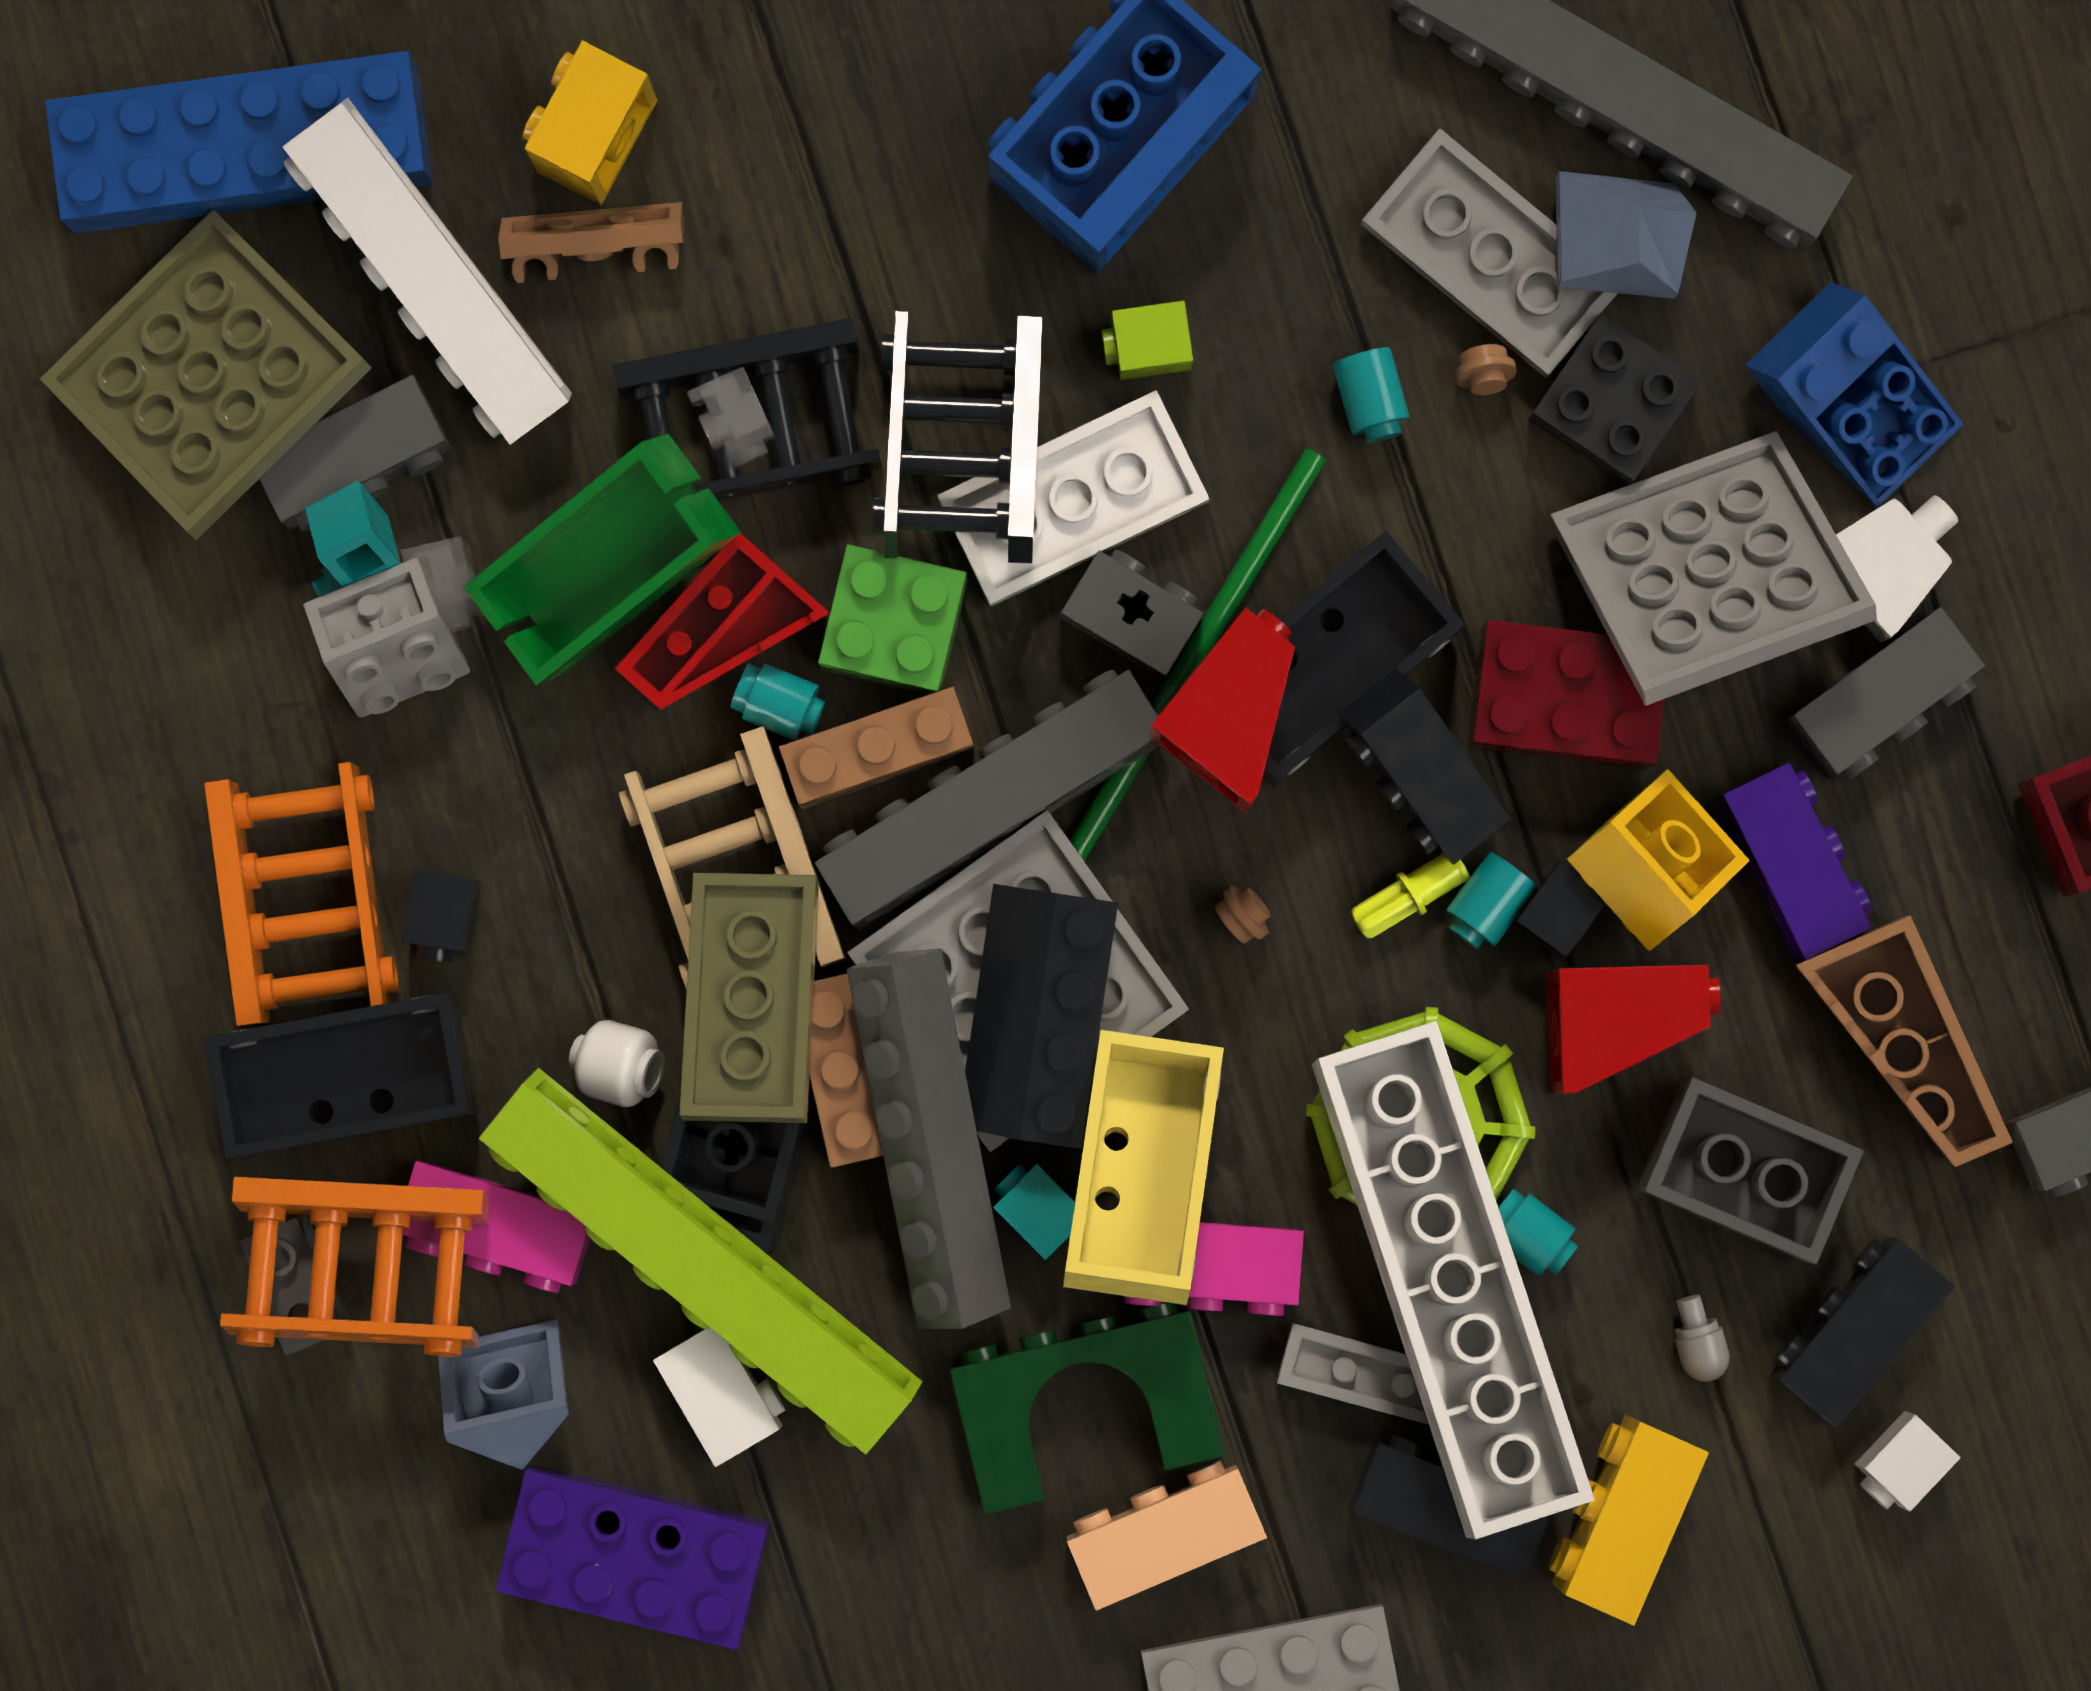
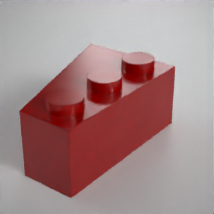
(717, 623)

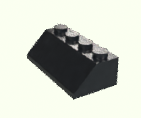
(1038, 1014)

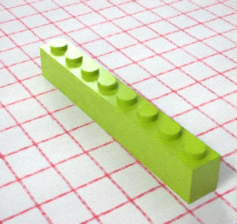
(700, 1262)

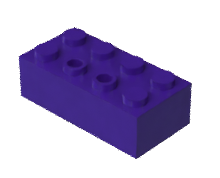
(627, 1575)

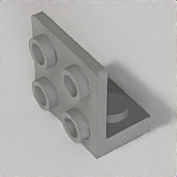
(385, 639)

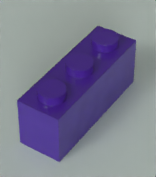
(1796, 861)

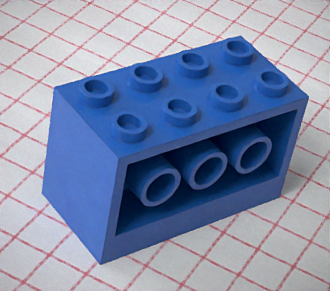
(1127, 162)

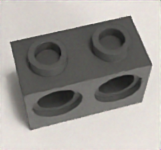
(293, 1278)

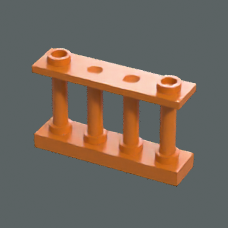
(252, 932)
(329, 1208)

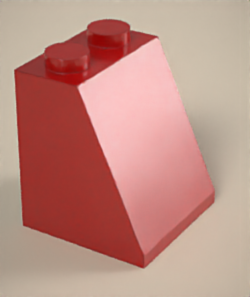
(1230, 707)
(1621, 1016)

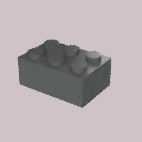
(1749, 1170)

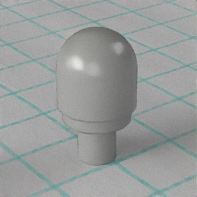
(1700, 1342)

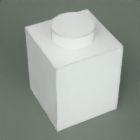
(1905, 1463)

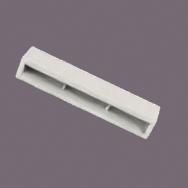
(427, 272)

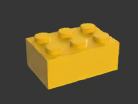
(1630, 1521)

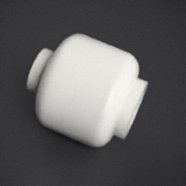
(617, 1063)

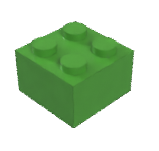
(893, 620)

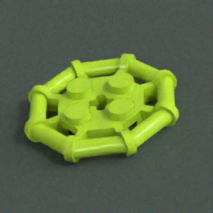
(1493, 1061)

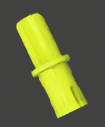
(1408, 895)

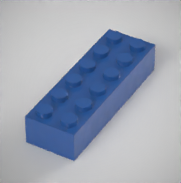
(220, 139)

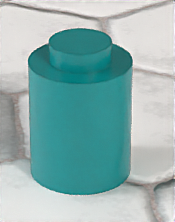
(1372, 394)
(1490, 902)

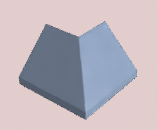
(1621, 234)
(505, 1393)

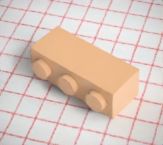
(1164, 1534)

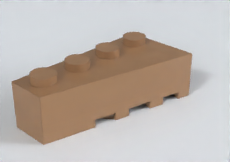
(1905, 1026)

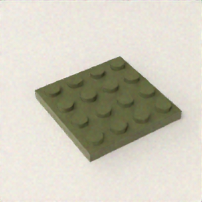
(205, 374)

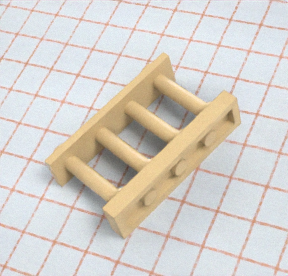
(772, 823)

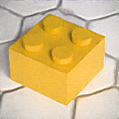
(589, 121)
(1658, 860)

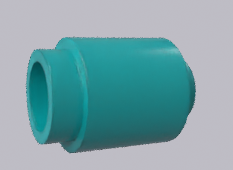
(778, 701)
(1536, 1233)

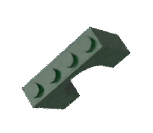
(999, 1391)

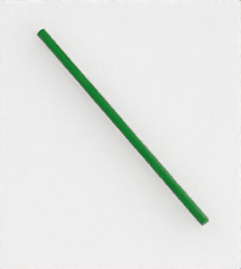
(1206, 636)

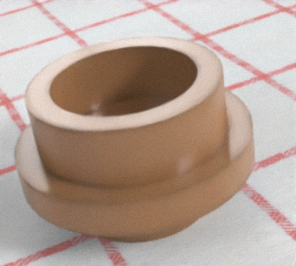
(1485, 369)
(1243, 914)

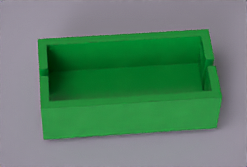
(602, 558)

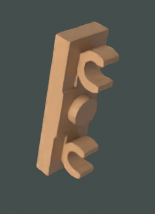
(592, 236)

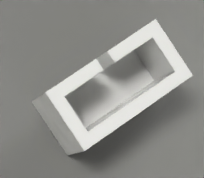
(720, 1395)

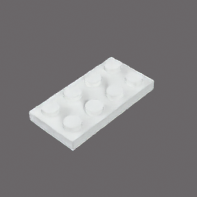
(1090, 496)

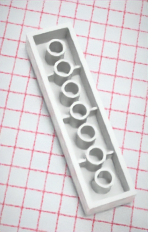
(1452, 1281)

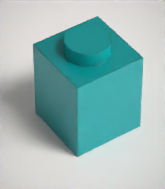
(352, 534)
(1036, 1208)

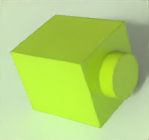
(1148, 340)

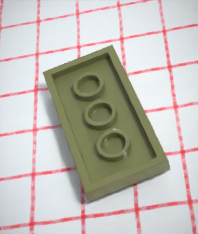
(749, 998)

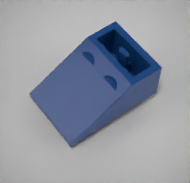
(1854, 392)

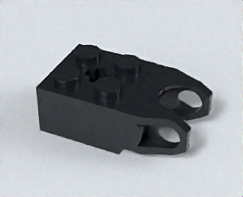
(746, 1191)

